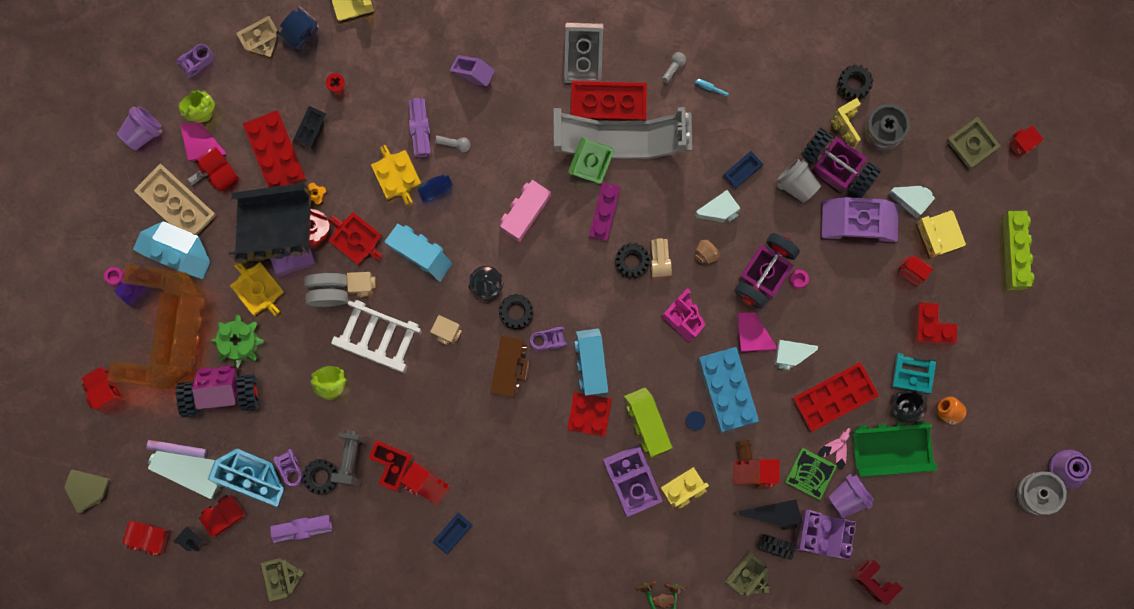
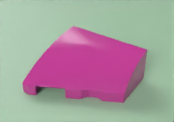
(198, 140)
(684, 317)
(753, 334)

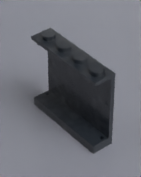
(272, 223)

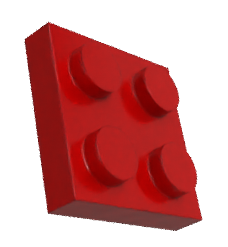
(589, 414)

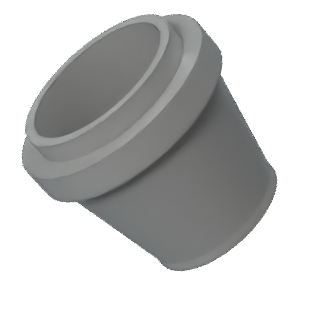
(799, 181)

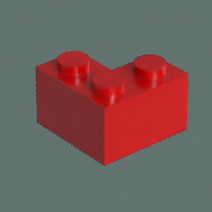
(927, 328)
(100, 392)
(396, 464)

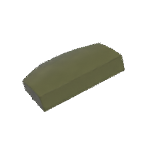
(85, 489)
(749, 576)
(279, 578)

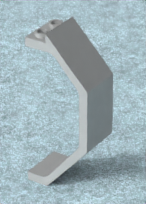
(628, 138)

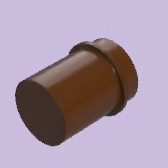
(744, 450)

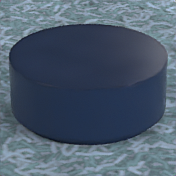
(695, 420)

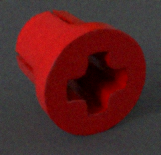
(338, 79)

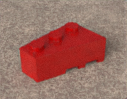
(757, 472)

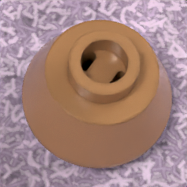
(706, 252)

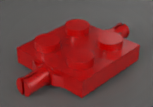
(355, 238)

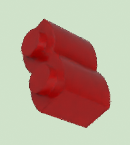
(217, 168)
(914, 270)
(222, 516)
(145, 537)

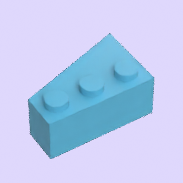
(419, 251)
(591, 362)

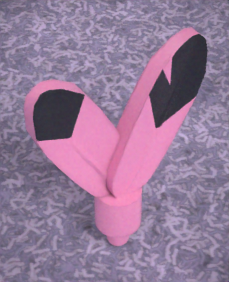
(838, 445)

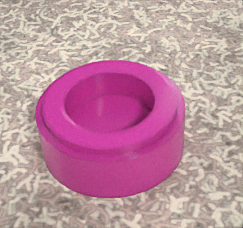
(113, 276)
(798, 279)

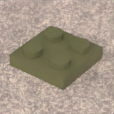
(973, 143)

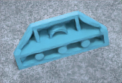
(174, 248)
(247, 477)

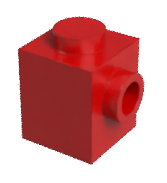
(1025, 140)

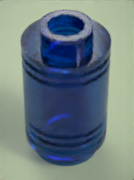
(434, 187)

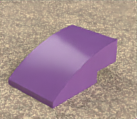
(632, 480)

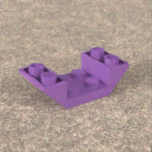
(860, 218)
(826, 535)

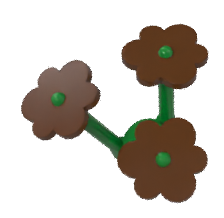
(662, 601)

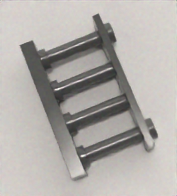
(346, 474)

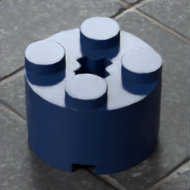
(297, 28)

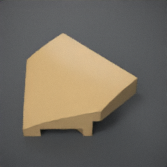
(259, 37)

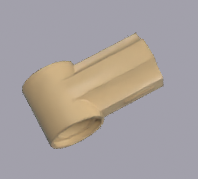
(660, 258)

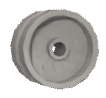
(326, 289)
(1049, 485)

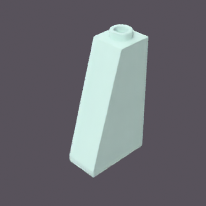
(186, 471)

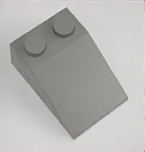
(583, 52)

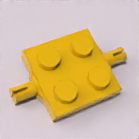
(396, 174)
(257, 289)

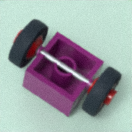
(766, 271)

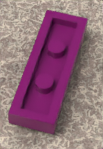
(604, 211)

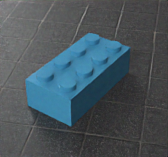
(728, 390)

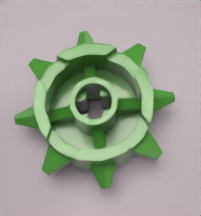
(225, 341)

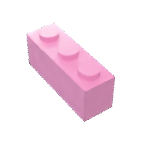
(524, 210)

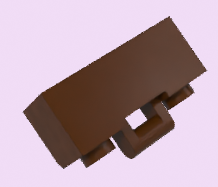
(508, 358)

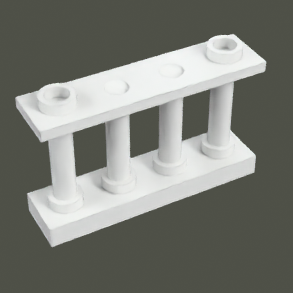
(379, 355)

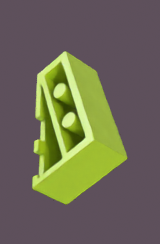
(647, 422)

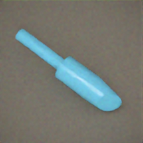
(708, 86)

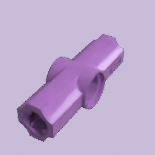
(419, 127)
(301, 528)

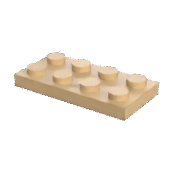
(174, 201)

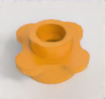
(320, 193)

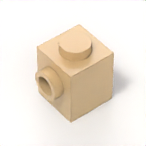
(360, 283)
(445, 330)

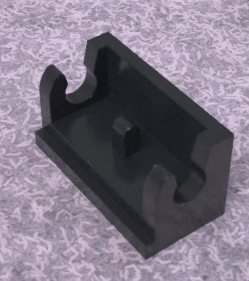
(309, 127)
(191, 536)

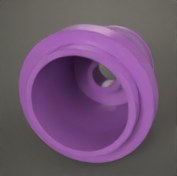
(139, 128)
(1062, 466)
(851, 497)

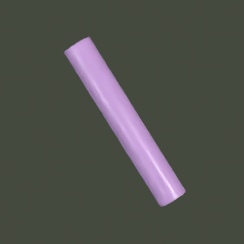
(176, 449)

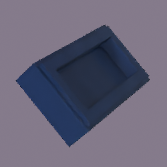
(743, 170)
(452, 533)

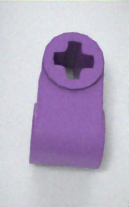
(194, 61)
(550, 339)
(287, 465)

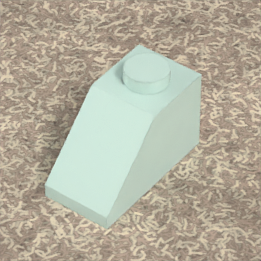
(913, 198)
(719, 209)
(792, 353)

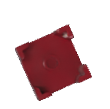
(881, 595)

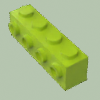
(1017, 250)

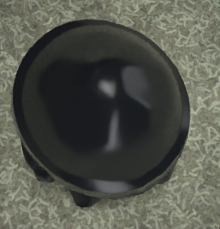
(485, 283)
(909, 405)

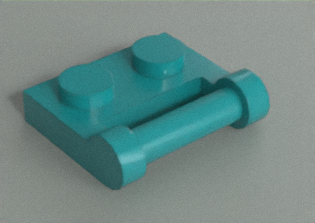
(913, 380)

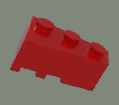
(424, 483)

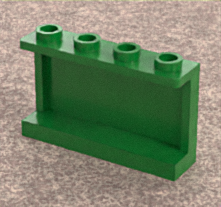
(893, 449)

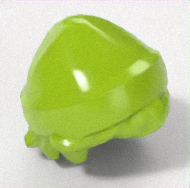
(197, 107)
(328, 382)

